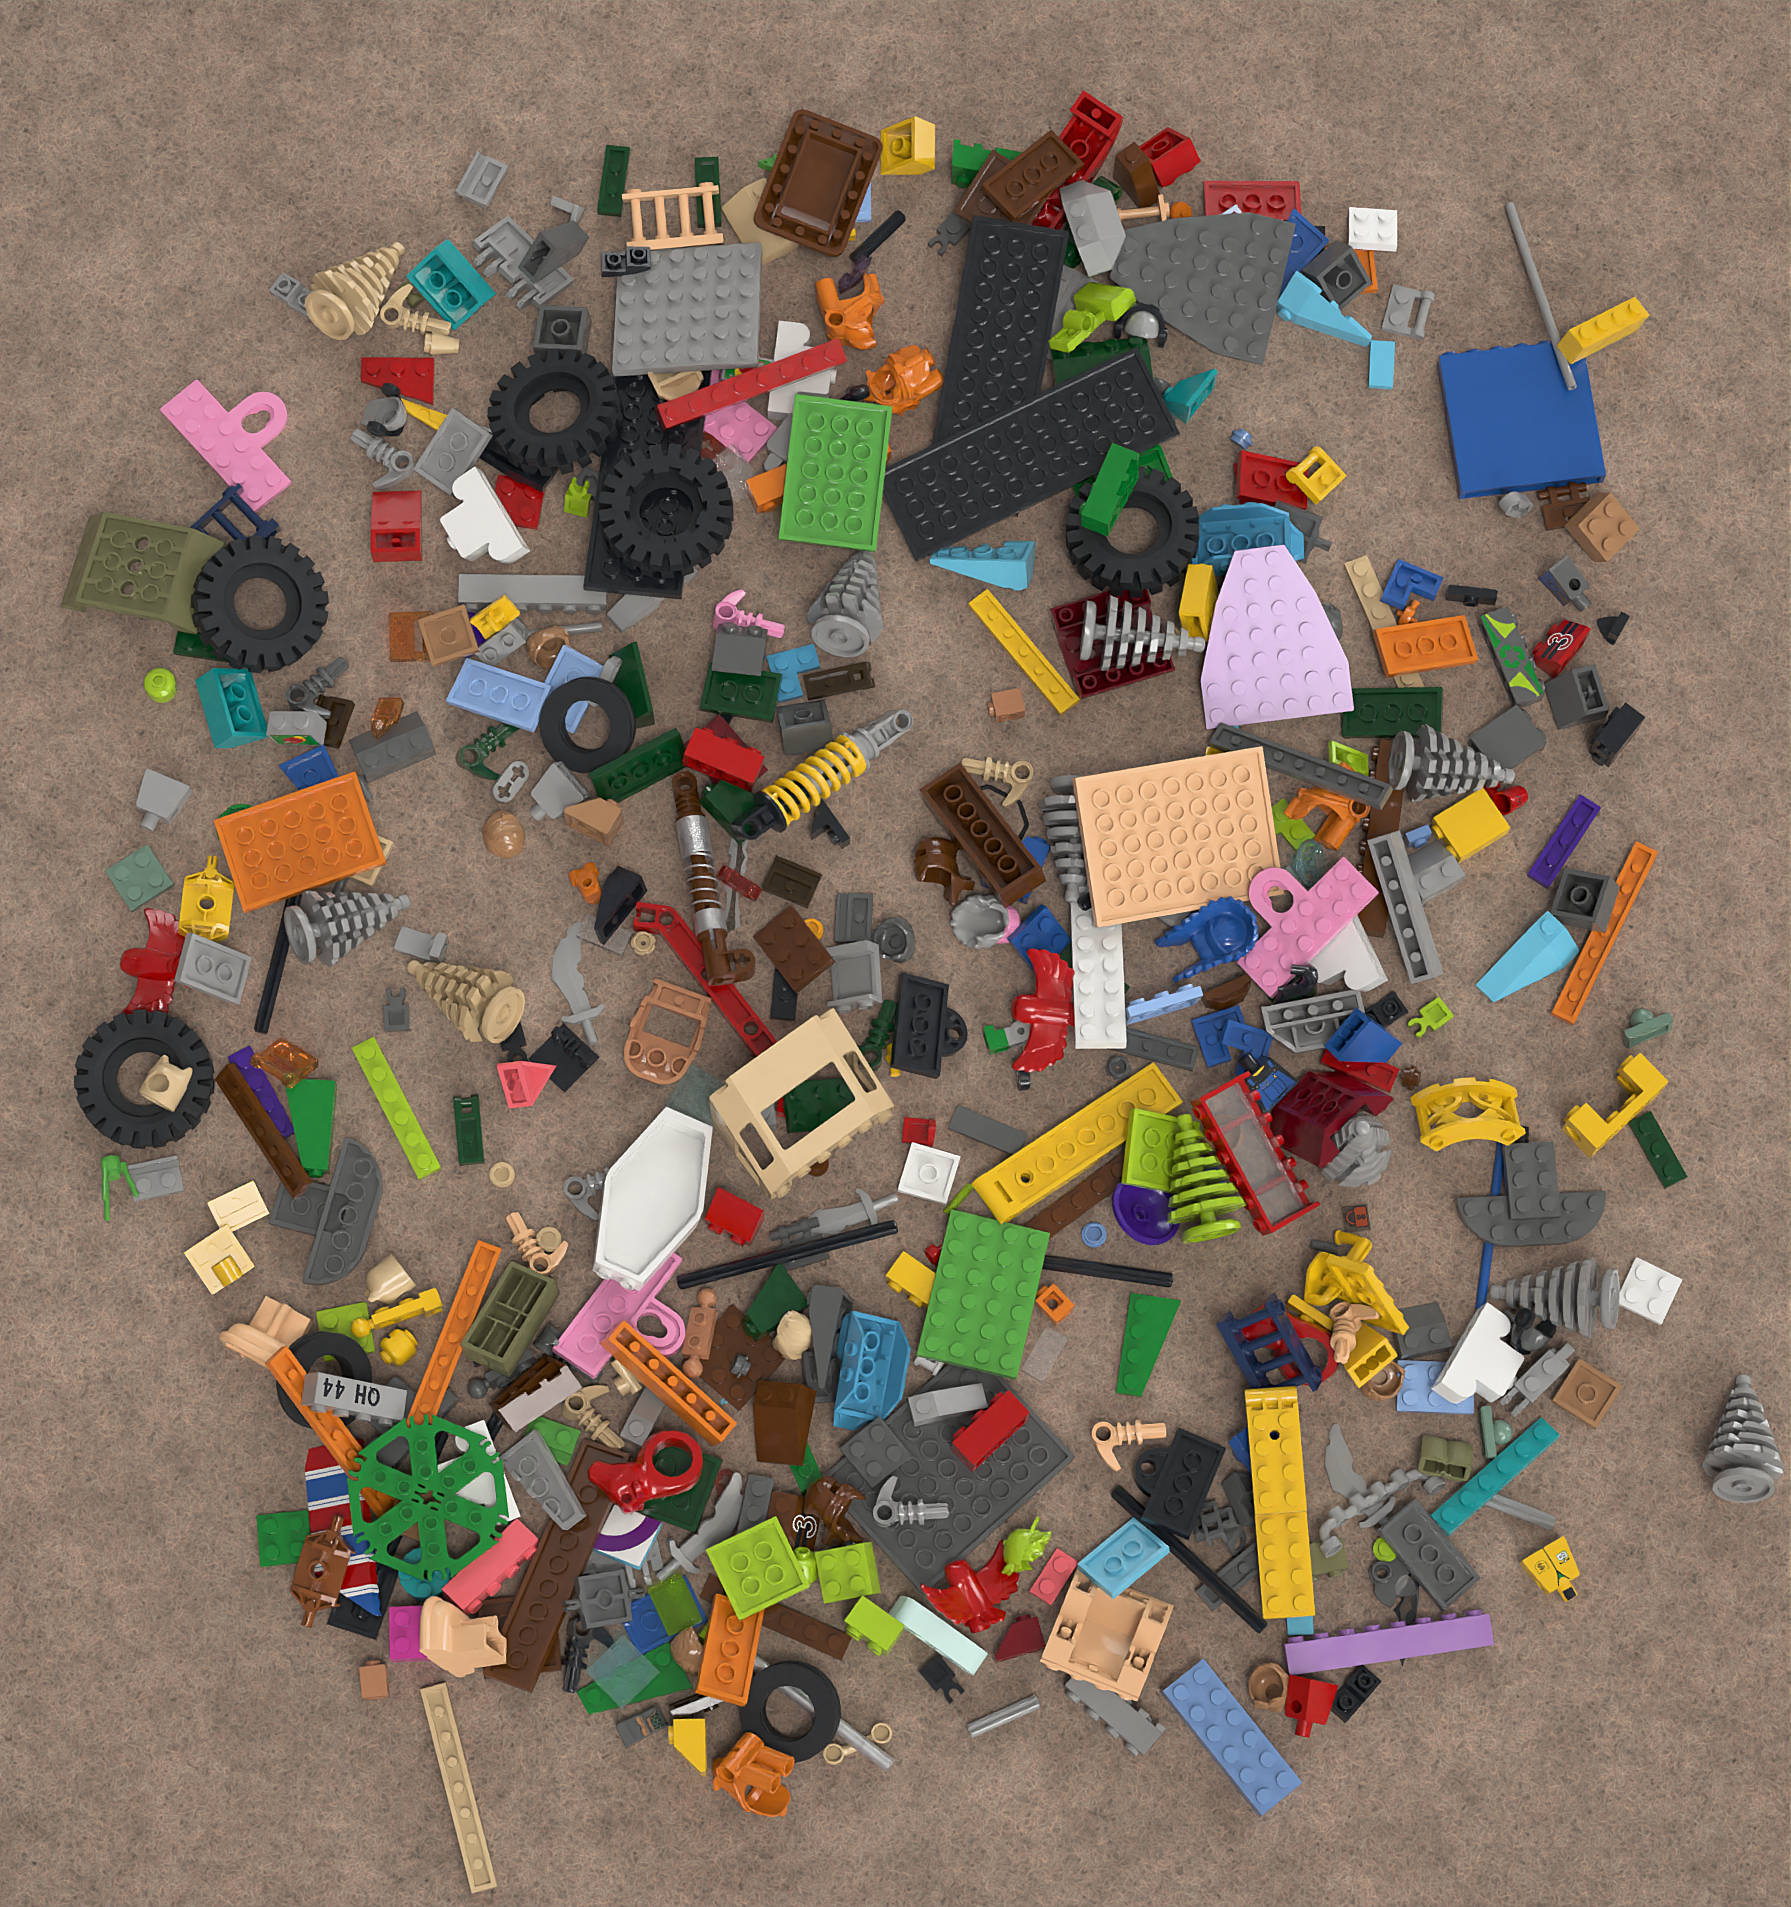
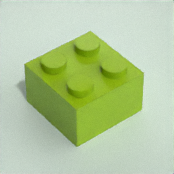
(847, 1572)
(873, 1626)

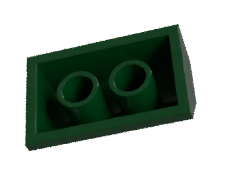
(633, 683)

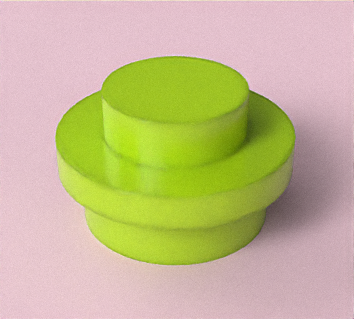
(1382, 1551)

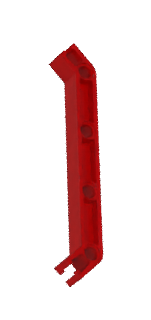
(724, 997)

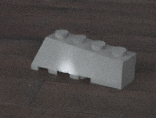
(1121, 1718)

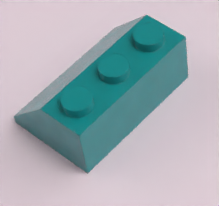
(450, 284)
(231, 707)

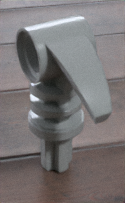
(388, 455)
(589, 1187)
(906, 1512)

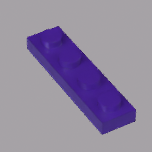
(1564, 841)
(263, 1090)

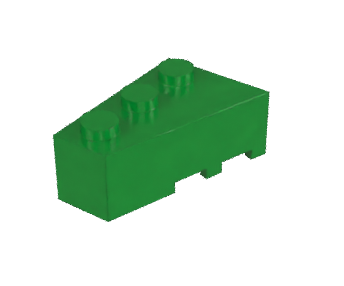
(969, 160)
(1110, 490)

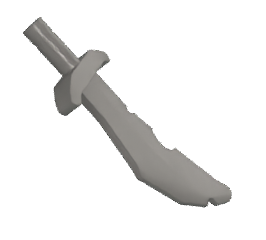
(571, 984)
(835, 1219)
(1348, 1483)
(710, 1532)

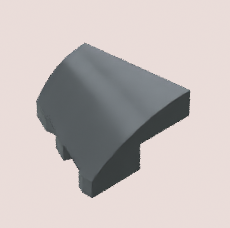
(1240, 1494)

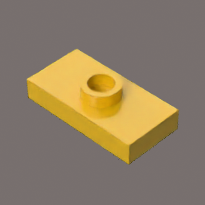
(1309, 1313)

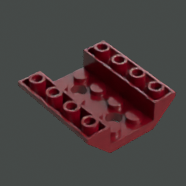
(1087, 674)
(1319, 1109)

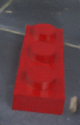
(1372, 1073)

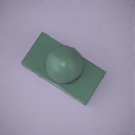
(1646, 1027)
(1492, 1432)

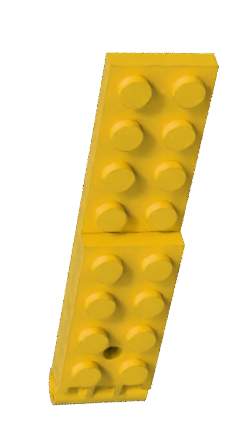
(1072, 1145)
(1279, 1502)

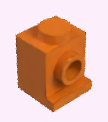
(1063, 1308)

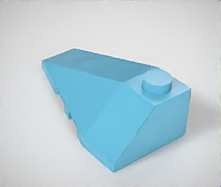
(1306, 307)
(1002, 567)
(1535, 955)

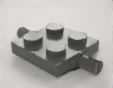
(1308, 524)
(603, 1599)

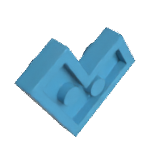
(789, 664)

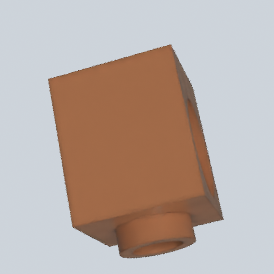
(1006, 705)
(374, 1681)

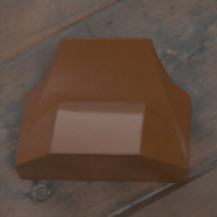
(1227, 994)

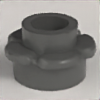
(1118, 1061)
(740, 1365)

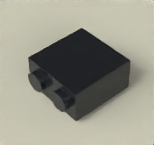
(1615, 734)

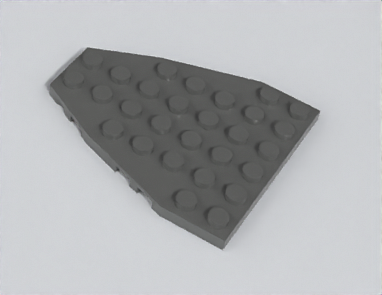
(1210, 277)

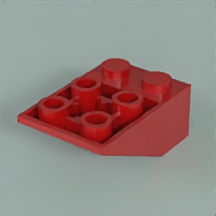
(396, 526)

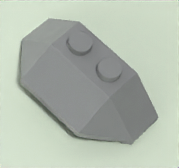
(1093, 225)
(1310, 1022)

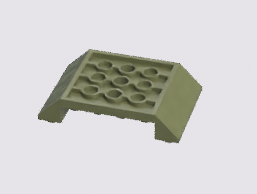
(161, 584)

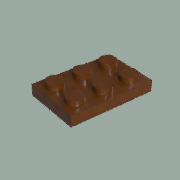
(794, 949)

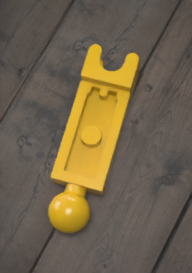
(427, 1304)

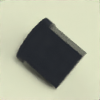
(1612, 626)

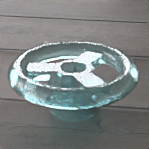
(1306, 863)

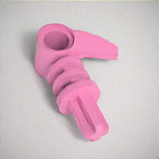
(728, 609)

